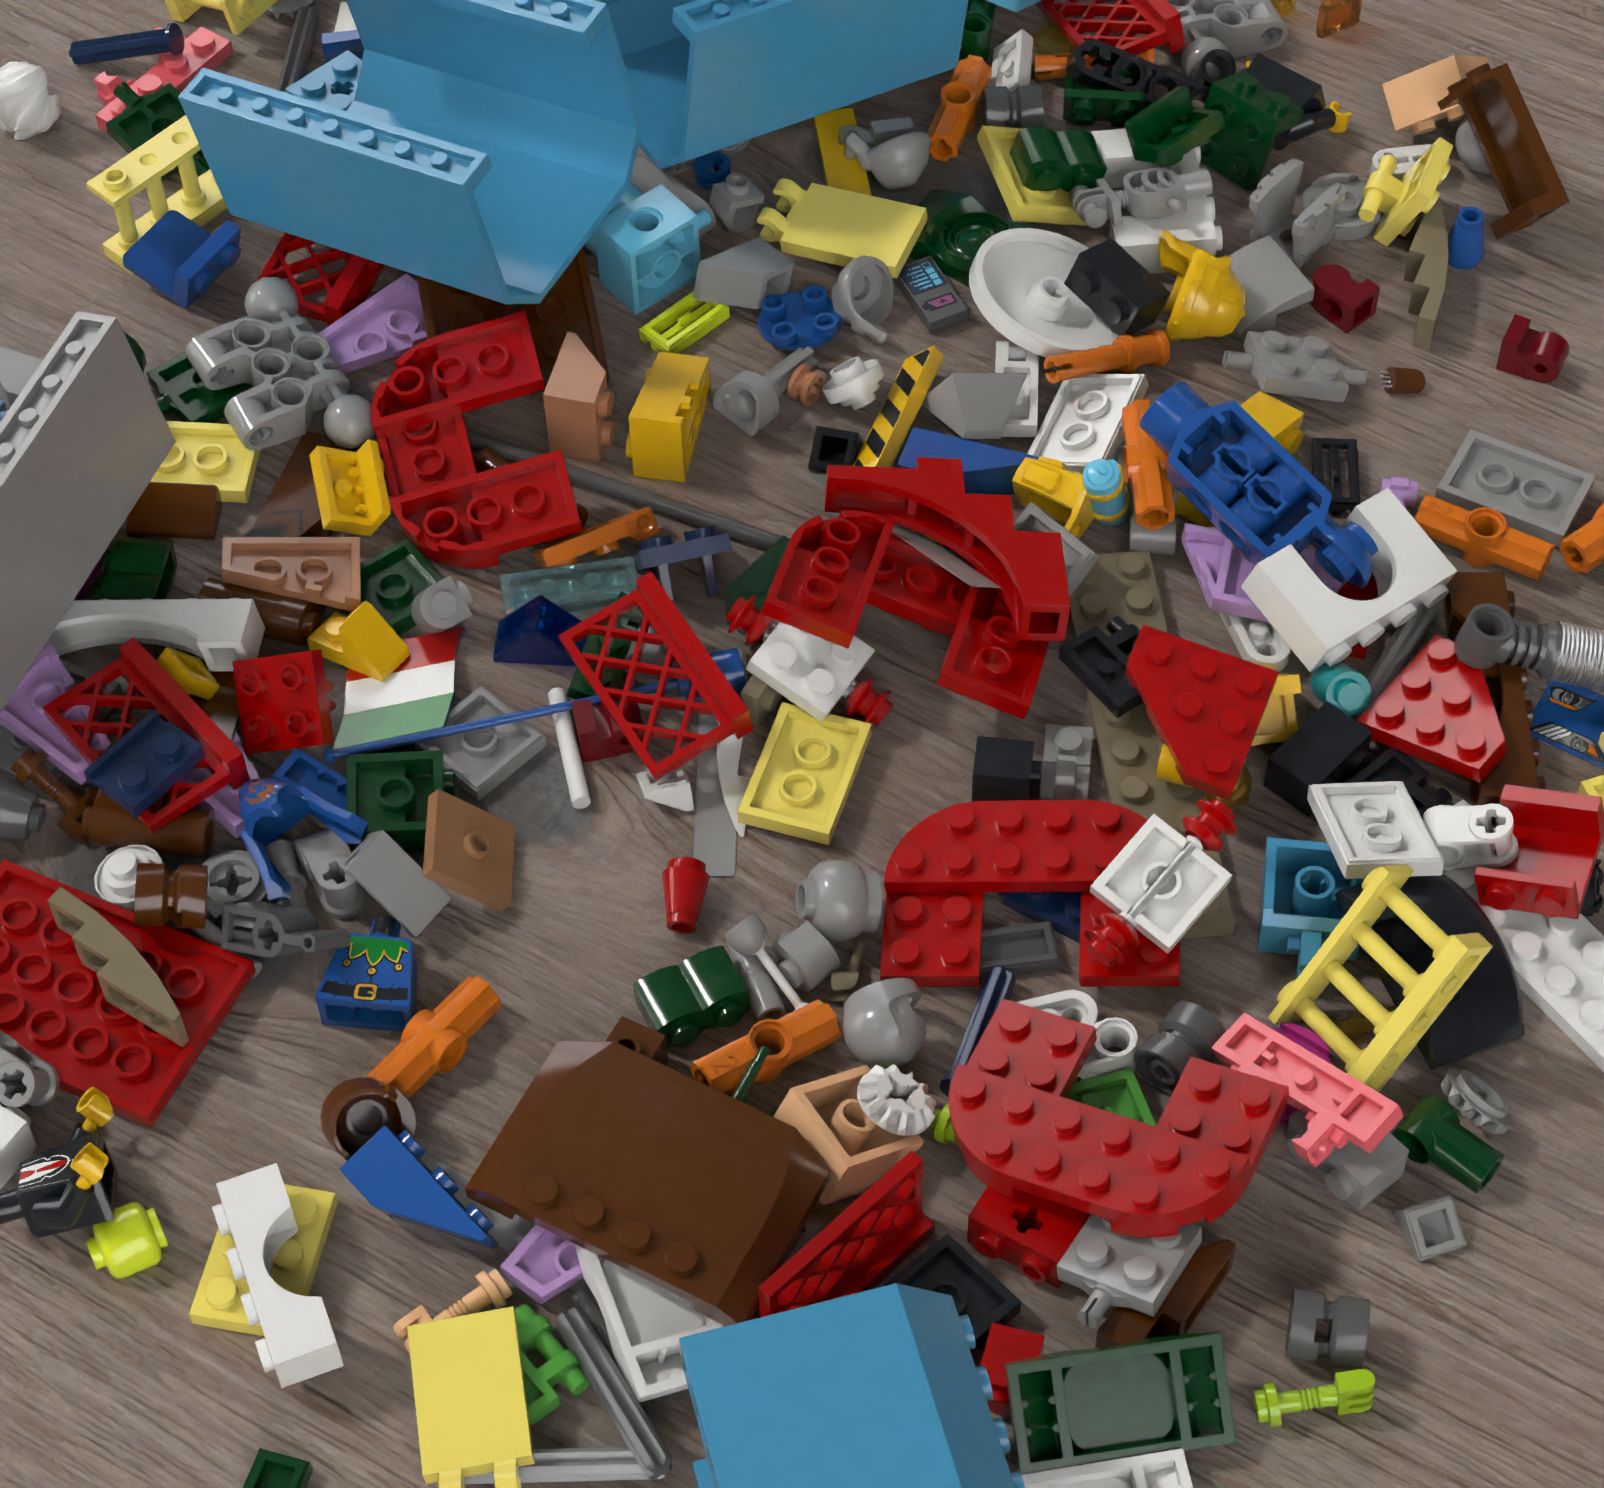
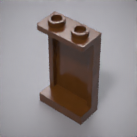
(1509, 146)

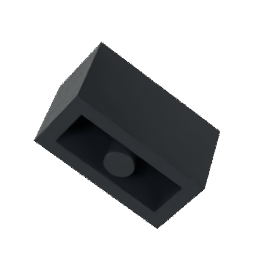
(1117, 288)
(1319, 752)

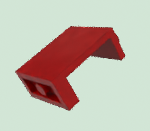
(1556, 853)

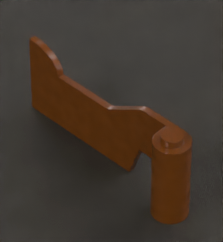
(285, 617)
(192, 831)

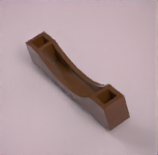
(1506, 683)

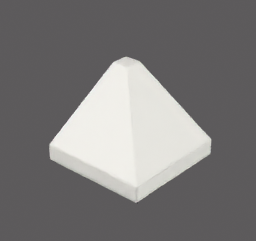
(669, 790)

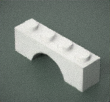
(295, 1326)

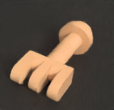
(490, 1290)

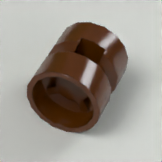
(171, 896)

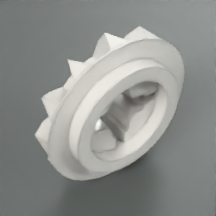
(895, 1114)

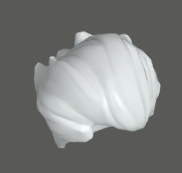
(25, 100)

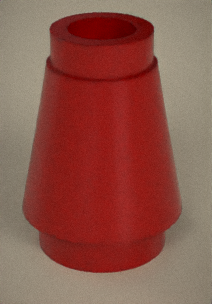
(684, 892)

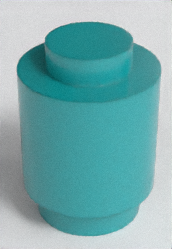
(1341, 687)

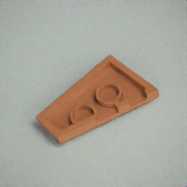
(296, 567)

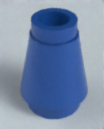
(1466, 239)

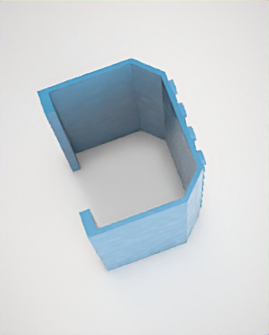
(748, 67)
(471, 146)
(847, 1398)

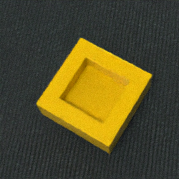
(188, 673)

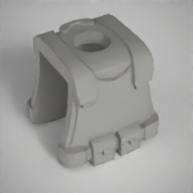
(1273, 213)

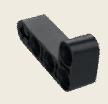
(1144, 73)

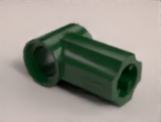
(977, 29)
(1435, 1135)

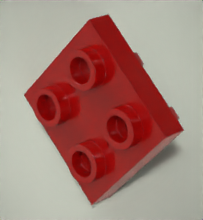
(283, 702)

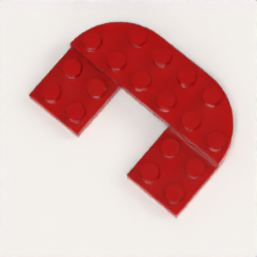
(429, 459)
(857, 560)
(982, 847)
(1145, 1179)

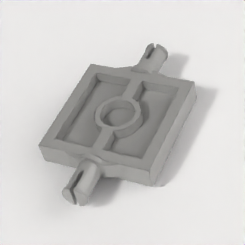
(1294, 366)
(1125, 1268)

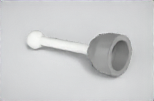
(750, 939)

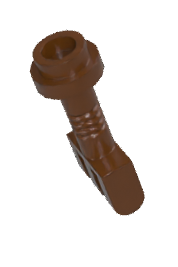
(31, 767)

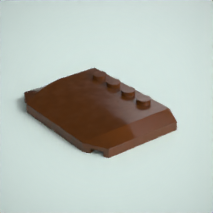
(654, 1174)

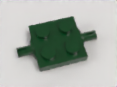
(147, 117)
(185, 393)

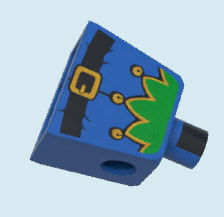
(371, 981)

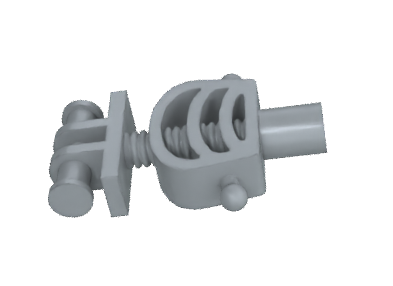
(1145, 194)

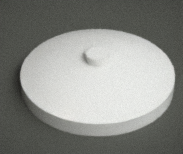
(1023, 293)

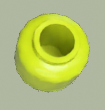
(128, 1241)

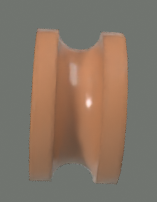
(806, 384)

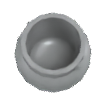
(840, 899)

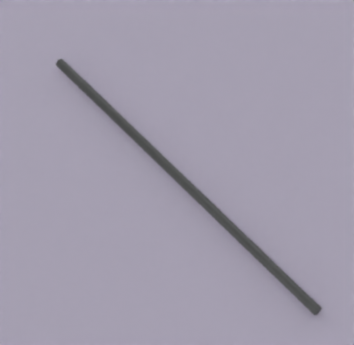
(629, 493)

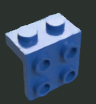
(183, 257)

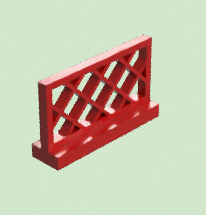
(1151, 17)
(349, 285)
(690, 656)
(173, 704)
(857, 1245)

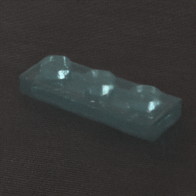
(571, 586)

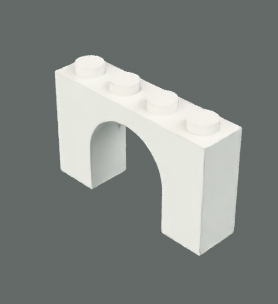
(1140, 235)
(1325, 625)

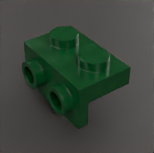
(1171, 128)

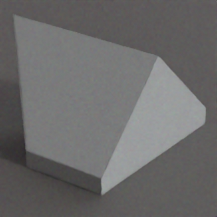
(975, 402)

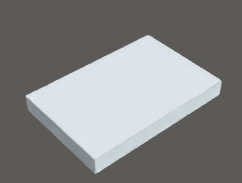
(1087, 419)
(1374, 828)

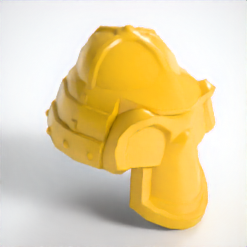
(1205, 295)

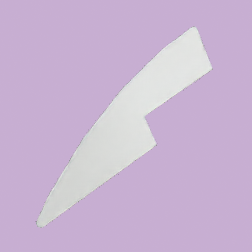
(731, 784)

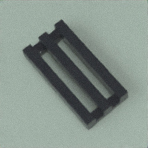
(1334, 445)

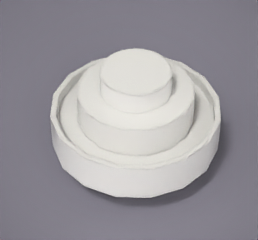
(854, 382)
(117, 874)

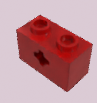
(1024, 1232)

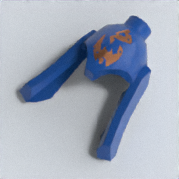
(274, 807)

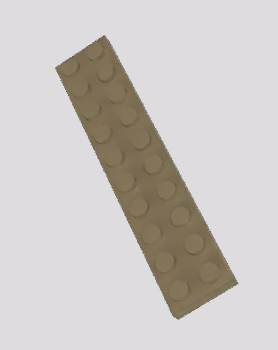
(1129, 745)

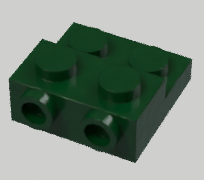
(394, 792)

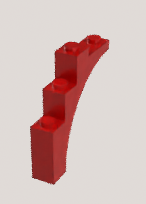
(976, 526)

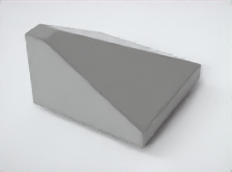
(1430, 1227)

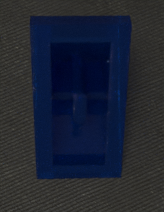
(532, 635)

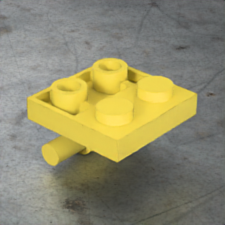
(1406, 197)

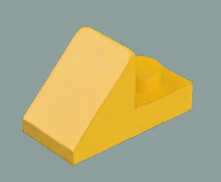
(360, 642)

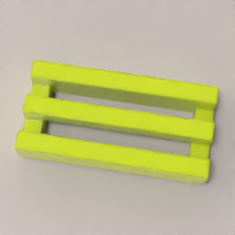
(689, 326)

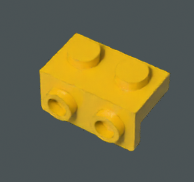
(351, 488)

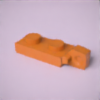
(599, 538)

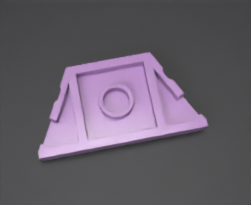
(1224, 568)

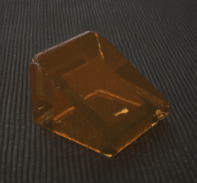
(1337, 16)

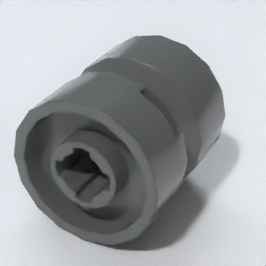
(1013, 109)
(1183, 1034)
(1346, 1330)

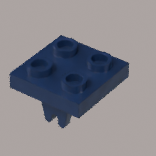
(697, 544)

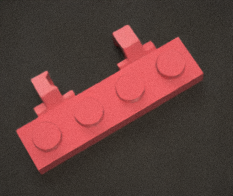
(200, 51)
(1334, 1102)

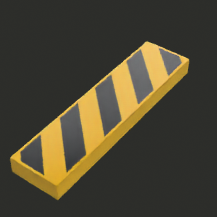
(900, 409)

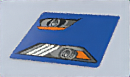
(1570, 721)

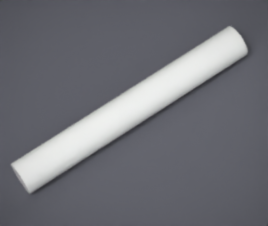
(569, 751)

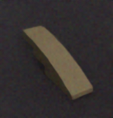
(1428, 271)
(120, 968)

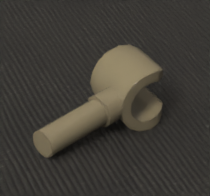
(846, 983)

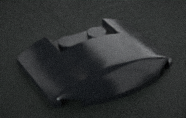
(1488, 1004)

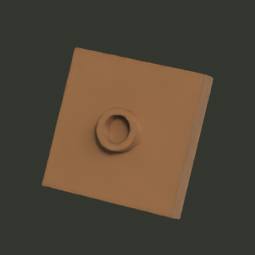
(469, 850)

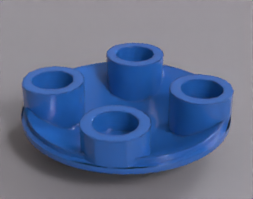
(799, 319)

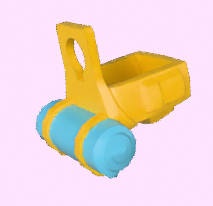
(1072, 495)

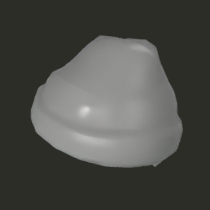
(896, 161)
(864, 296)

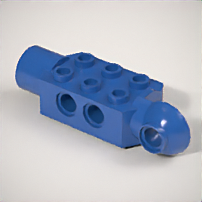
(1252, 484)

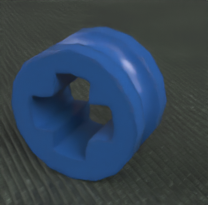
(715, 161)

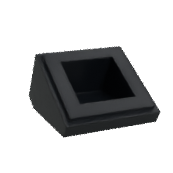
(833, 448)

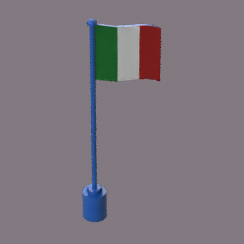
(420, 692)

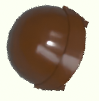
(360, 1109)

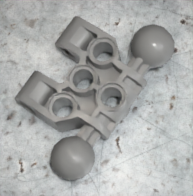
(1228, 25)
(287, 372)

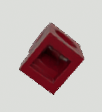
(1342, 298)
(1531, 353)
(598, 733)

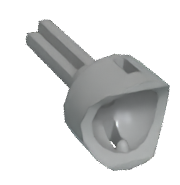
(752, 398)

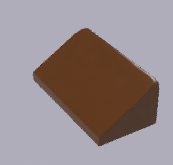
(176, 511)

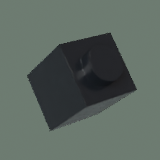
(1004, 769)

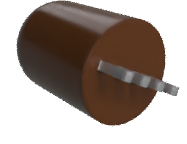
(1403, 380)

